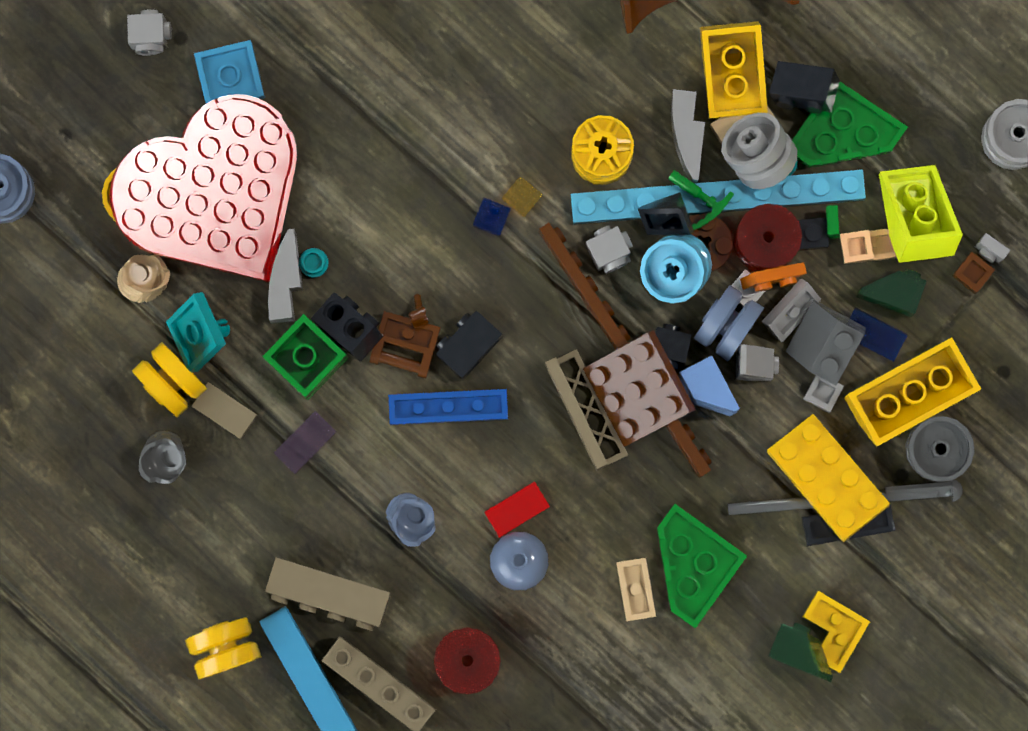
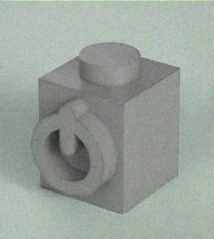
(148, 32)
(609, 249)

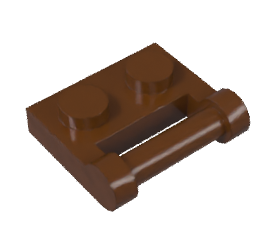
(401, 333)

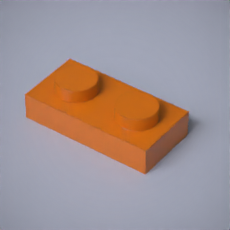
(764, 279)

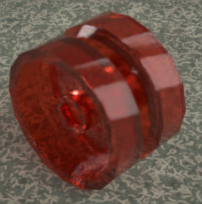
(765, 221)
(450, 665)

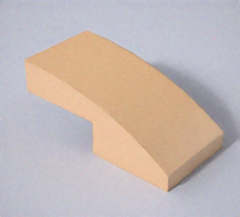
(866, 246)

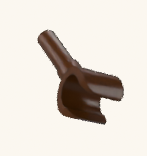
(418, 317)

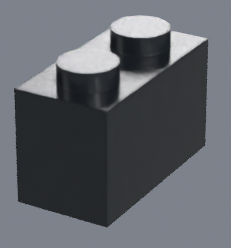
(804, 87)
(469, 344)

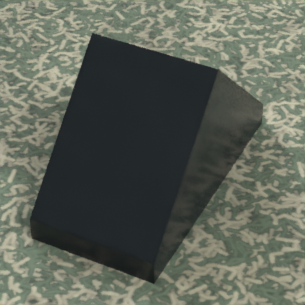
(666, 216)

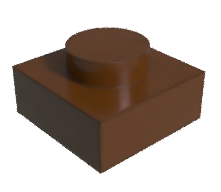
(973, 272)

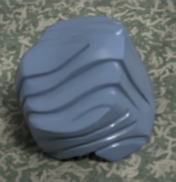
(410, 519)

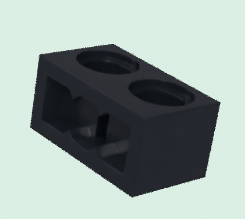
(345, 328)

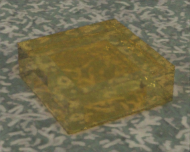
(522, 197)

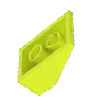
(919, 214)

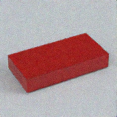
(517, 509)

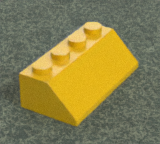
(912, 392)

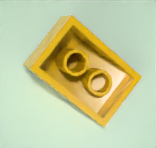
(734, 69)

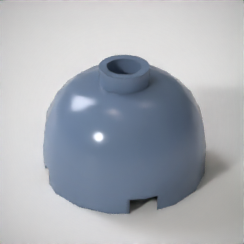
(519, 561)

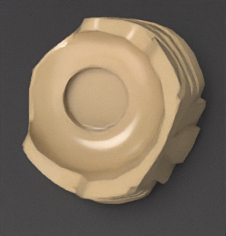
(143, 278)

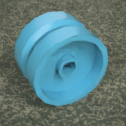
(664, 280)

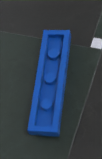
(448, 407)

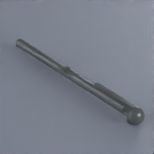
(892, 493)

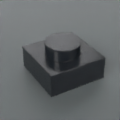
(814, 234)

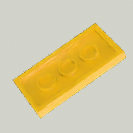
(828, 478)

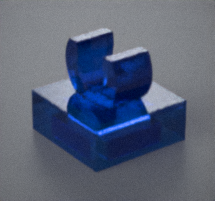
(491, 217)

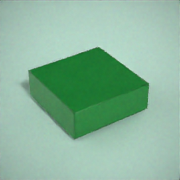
(832, 221)

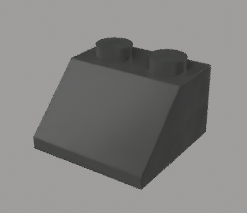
(825, 342)

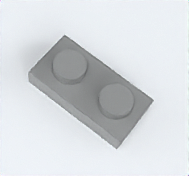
(790, 310)

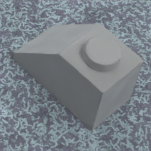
(756, 363)

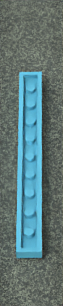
(792, 191)

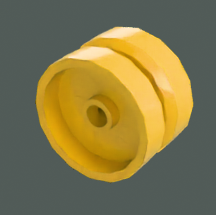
(166, 382)
(222, 646)

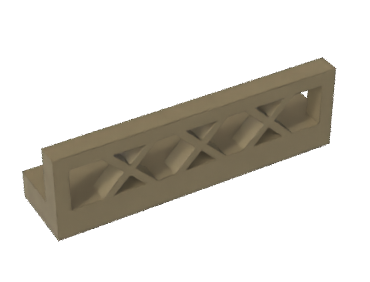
(576, 414)

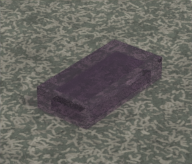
(305, 442)

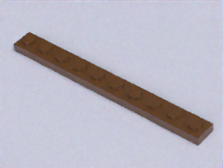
(616, 335)

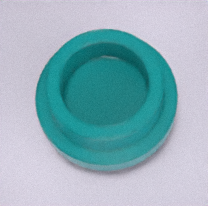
(313, 262)

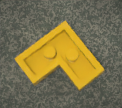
(842, 625)

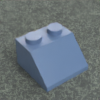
(708, 387)

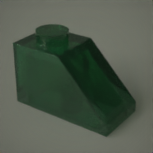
(896, 292)
(801, 651)

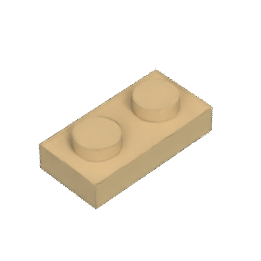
(635, 589)

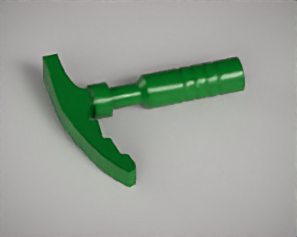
(695, 191)

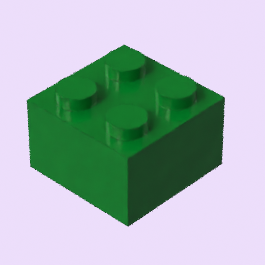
(305, 357)

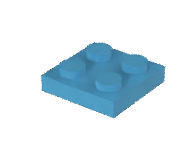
(229, 71)

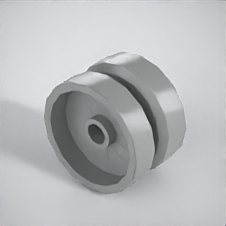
(999, 139)
(759, 150)

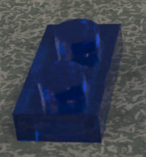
(879, 335)

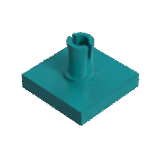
(197, 332)

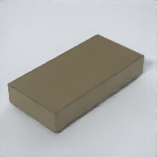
(225, 411)

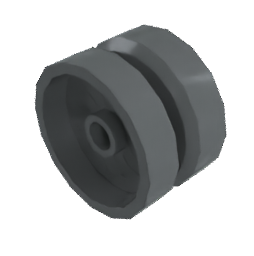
(934, 466)

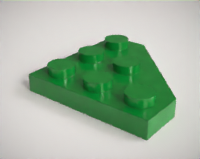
(848, 133)
(694, 564)

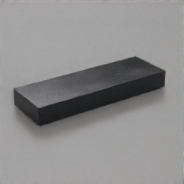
(819, 532)

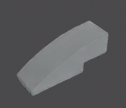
(686, 132)
(284, 280)

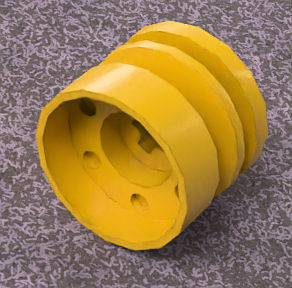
(600, 167)

